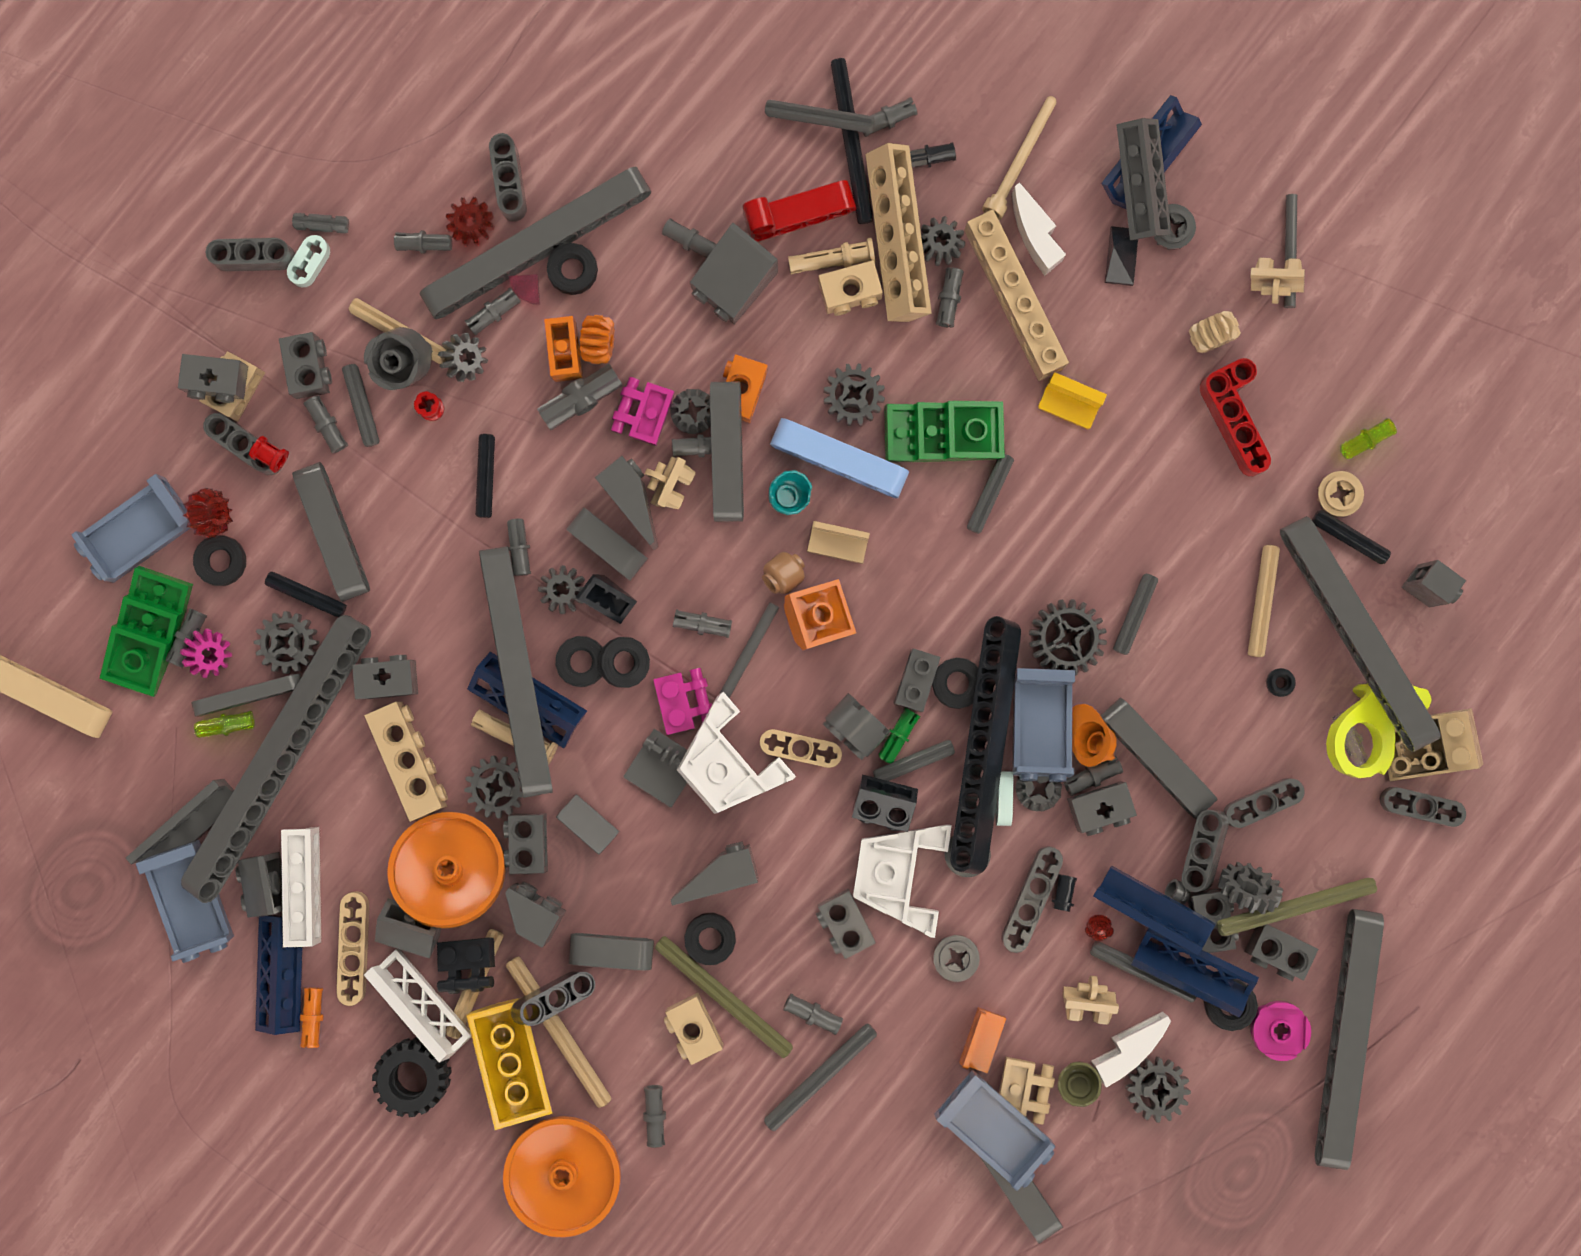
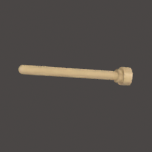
(998, 201)

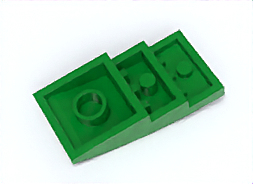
(944, 431)
(145, 631)

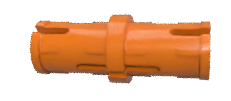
(311, 1017)

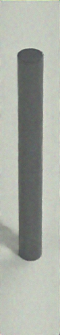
(1291, 240)
(749, 649)

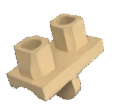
(1277, 281)
(675, 471)
(1090, 998)

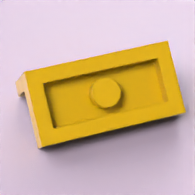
(1071, 400)

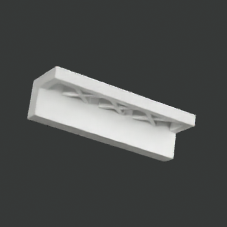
(301, 887)
(411, 1013)

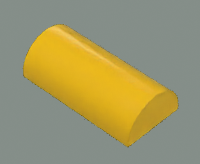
(508, 1065)

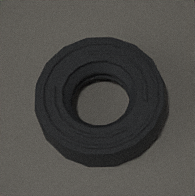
(566, 252)
(202, 556)
(607, 657)
(564, 667)
(940, 682)
(705, 956)
(1233, 1022)

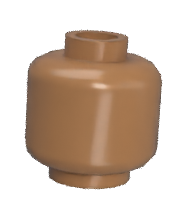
(783, 573)

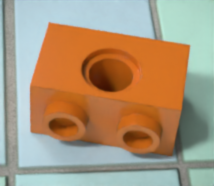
(563, 348)
(751, 373)

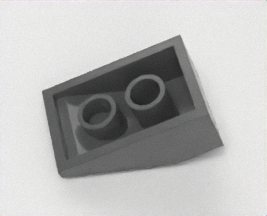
(628, 491)
(724, 873)

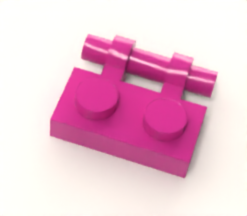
(650, 414)
(674, 700)

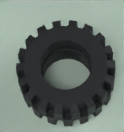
(395, 1094)

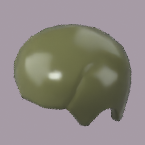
(1079, 1084)

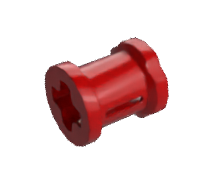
(421, 403)
(268, 454)

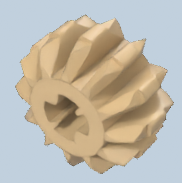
(1214, 331)

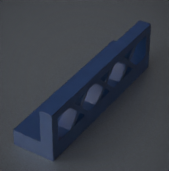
(1173, 136)
(552, 706)
(1155, 910)
(1193, 975)
(283, 976)

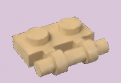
(1016, 1087)

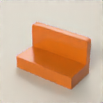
(982, 1040)

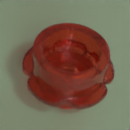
(1099, 927)

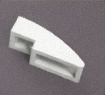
(1036, 230)
(1131, 1048)

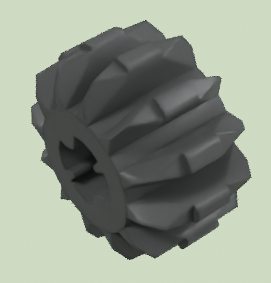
(945, 232)
(455, 349)
(561, 579)

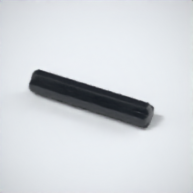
(485, 474)
(1351, 537)
(305, 594)

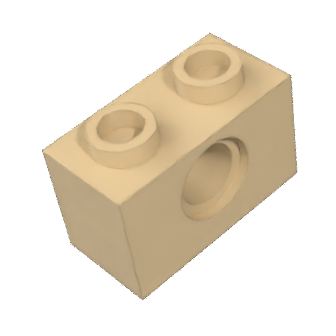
(863, 276)
(693, 1011)

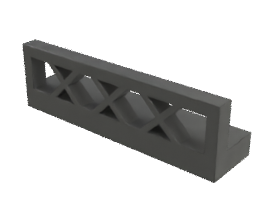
(1143, 178)
(188, 823)

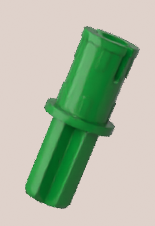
(898, 736)

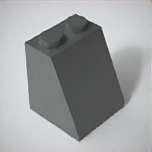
(734, 274)

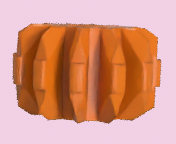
(597, 339)

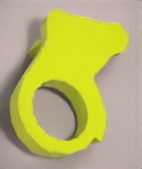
(1372, 715)

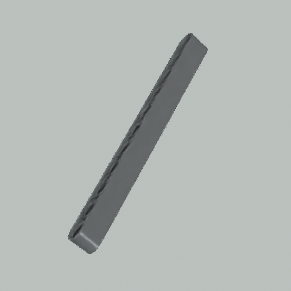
(275, 759)

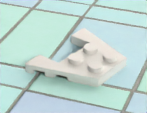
(718, 770)
(888, 870)

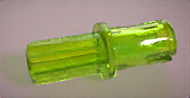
(1368, 439)
(225, 724)

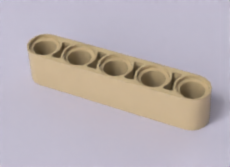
(52, 698)

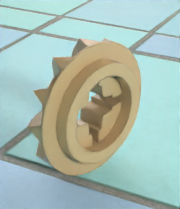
(1345, 482)

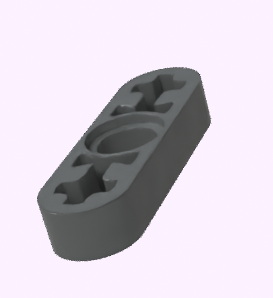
(1286, 801)
(1433, 801)

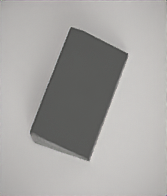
(587, 824)

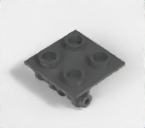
(656, 768)

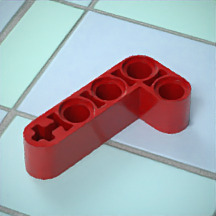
(797, 211)
(1241, 421)

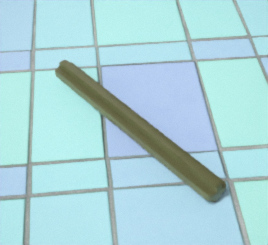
(1298, 906)
(724, 997)

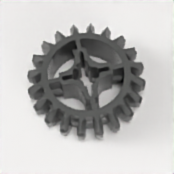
(1061, 626)

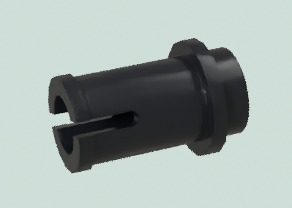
(1064, 893)

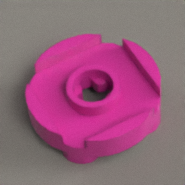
(1292, 1042)

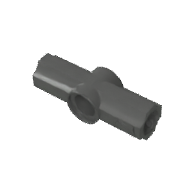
(579, 397)

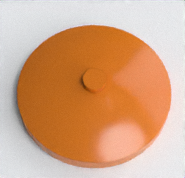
(446, 870)
(562, 1176)

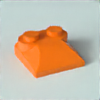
(818, 615)

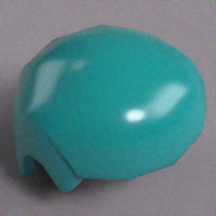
(790, 492)

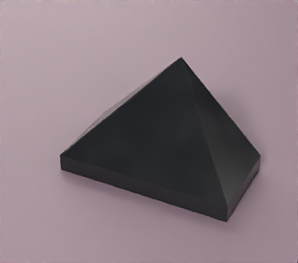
(1121, 257)
(606, 598)

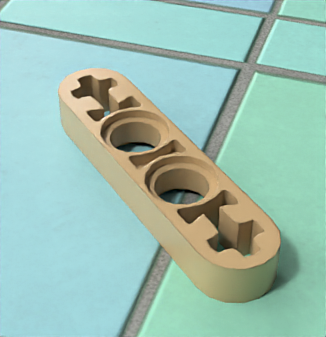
(348, 947)

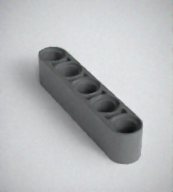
(726, 451)
(331, 531)
(1158, 758)
(1030, 1206)

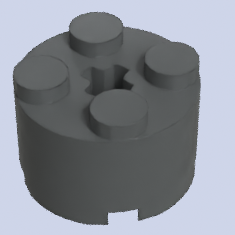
(398, 358)
(857, 725)

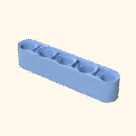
(839, 458)

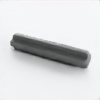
(360, 405)
(990, 494)
(1135, 614)
(915, 761)

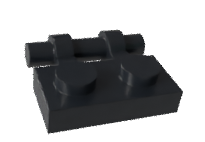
(465, 955)

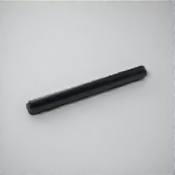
(852, 143)

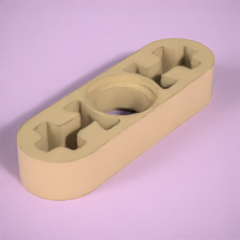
(806, 759)

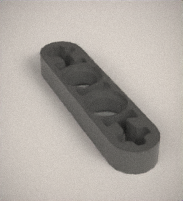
(245, 695)
(1026, 896)

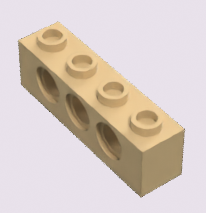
(381, 725)

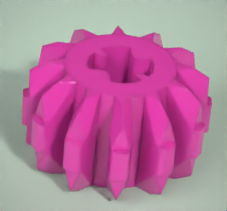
(214, 645)

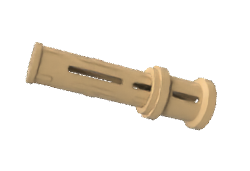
(844, 255)
(503, 732)

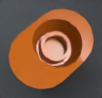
(1091, 737)

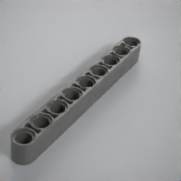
(535, 243)
(1360, 634)
(515, 672)
(1349, 1039)

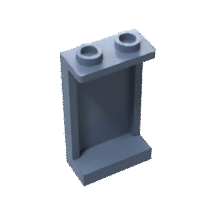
(133, 531)
(1042, 724)
(188, 922)
(995, 1130)

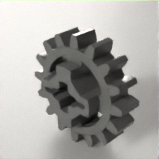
(846, 384)
(277, 634)
(484, 783)
(1250, 888)
(1170, 1090)

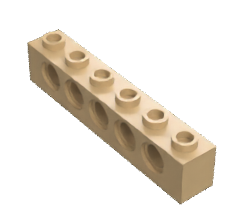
(898, 233)
(1016, 295)

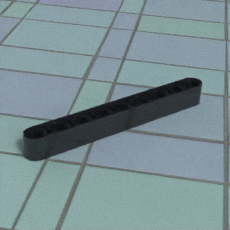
(989, 758)

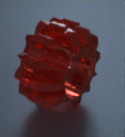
(459, 219)
(208, 512)

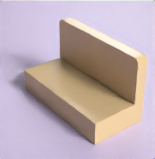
(838, 542)

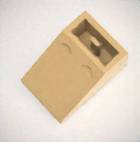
(1453, 752)

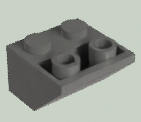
(532, 914)

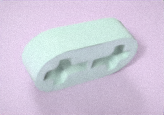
(303, 257)
(1004, 805)

